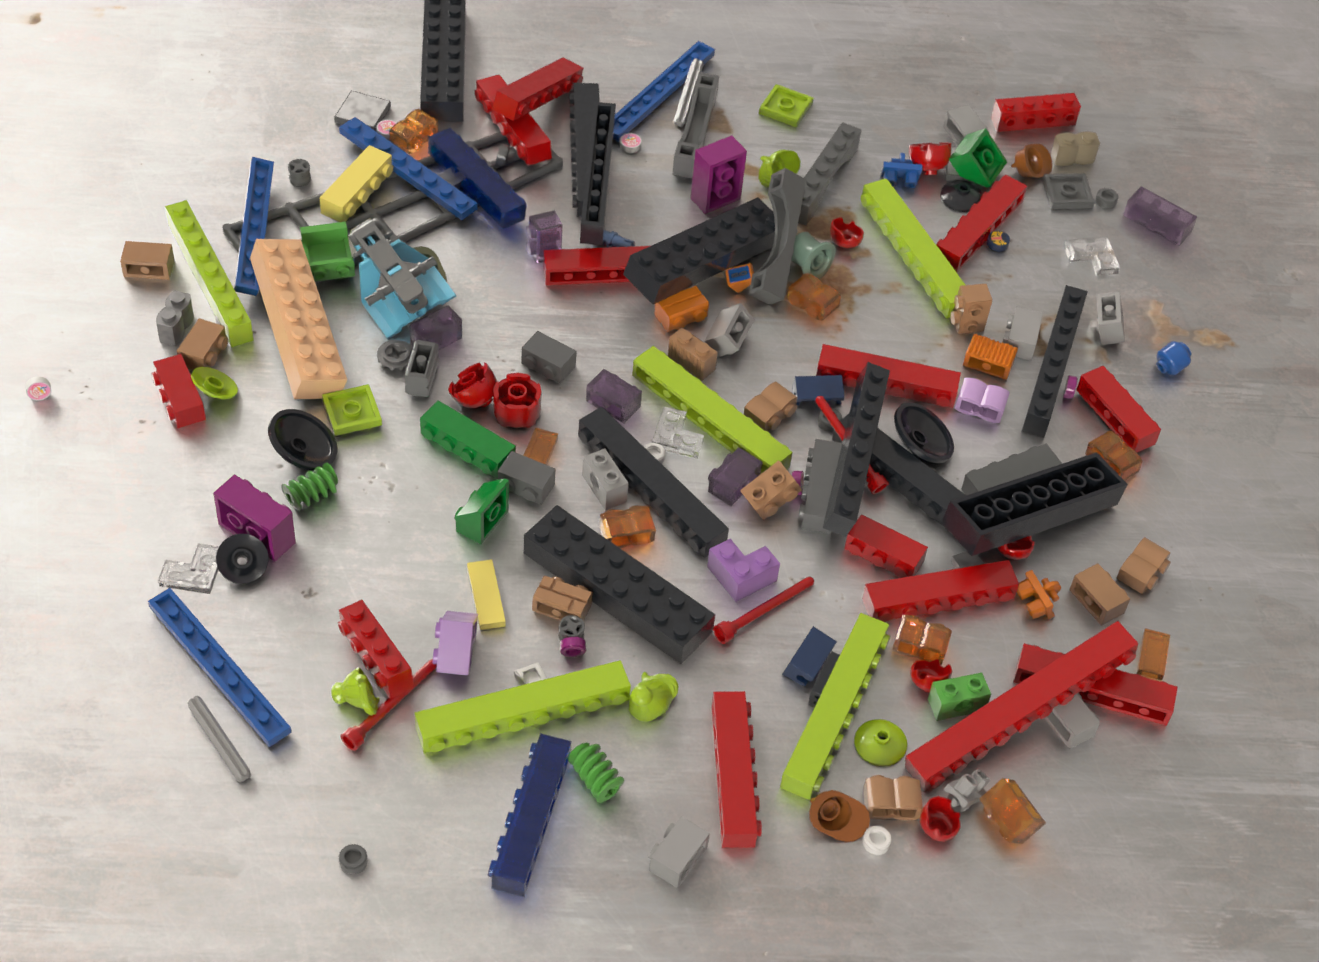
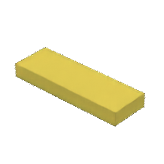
(486, 594)

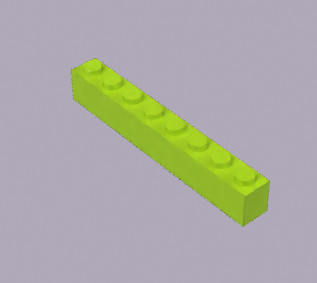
(912, 244)
(209, 273)
(707, 408)
(522, 706)
(834, 707)

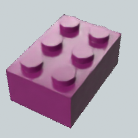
(718, 174)
(253, 512)

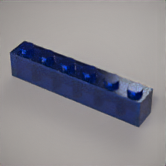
(480, 179)
(531, 815)

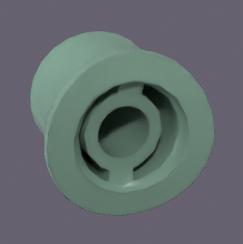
(812, 255)

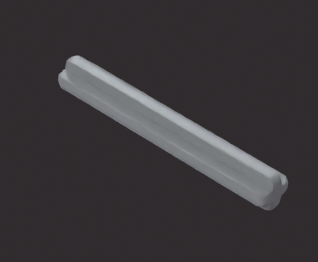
(687, 94)
(219, 739)

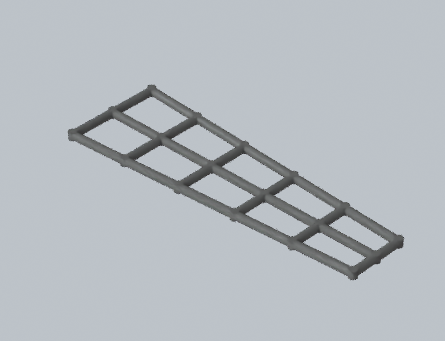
(370, 212)

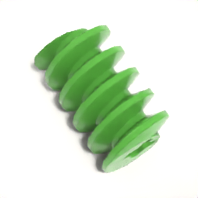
(310, 486)
(596, 771)

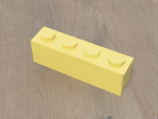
(356, 184)

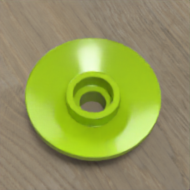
(214, 383)
(878, 751)

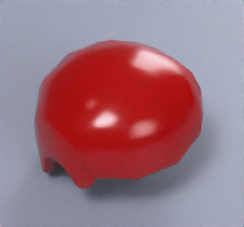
(845, 234)
(1018, 549)
(925, 673)
(939, 819)

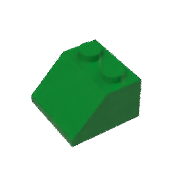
(978, 158)
(483, 510)

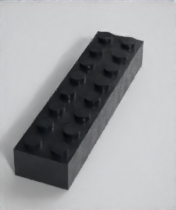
(443, 59)
(702, 251)
(1033, 503)
(619, 584)

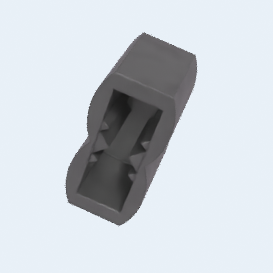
(174, 318)

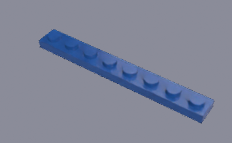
(659, 89)
(411, 169)
(253, 222)
(220, 667)

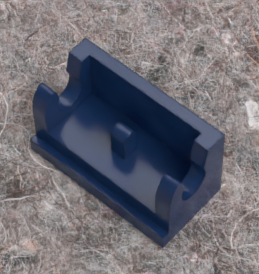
(809, 387)
(809, 657)

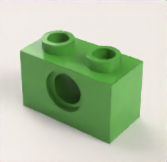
(958, 696)

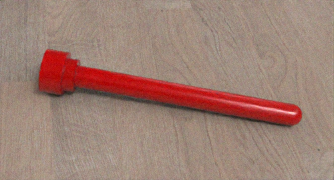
(875, 481)
(725, 630)
(354, 736)

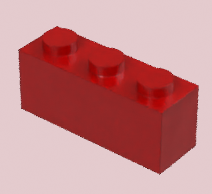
(178, 391)
(885, 547)

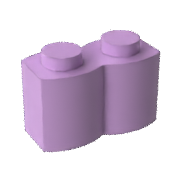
(982, 400)

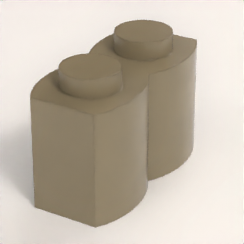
(1075, 148)

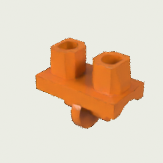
(1042, 604)

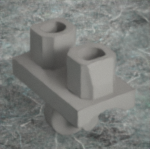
(967, 790)

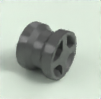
(299, 172)
(571, 624)

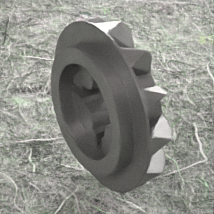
(401, 348)

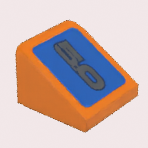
(739, 277)

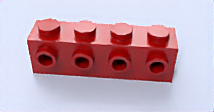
(1035, 112)
(1118, 409)
(375, 649)

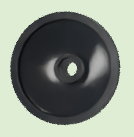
(923, 433)
(302, 439)

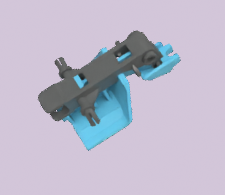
(395, 279)

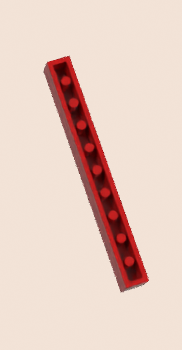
(1021, 706)

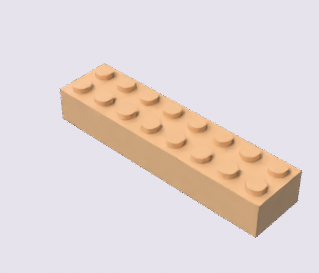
(297, 318)

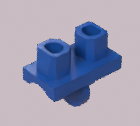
(901, 169)

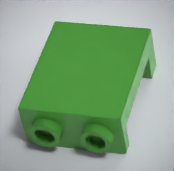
(328, 251)

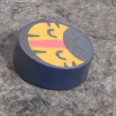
(998, 240)

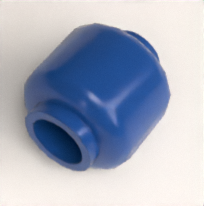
(1173, 358)

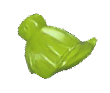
(778, 161)
(356, 691)
(652, 696)

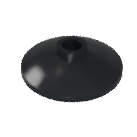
(960, 195)
(242, 546)

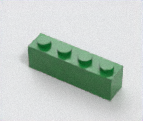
(465, 438)

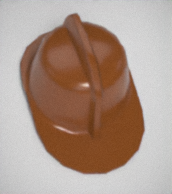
(1033, 161)
(839, 815)

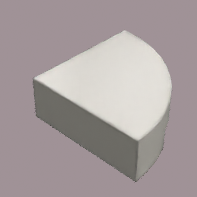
(529, 674)

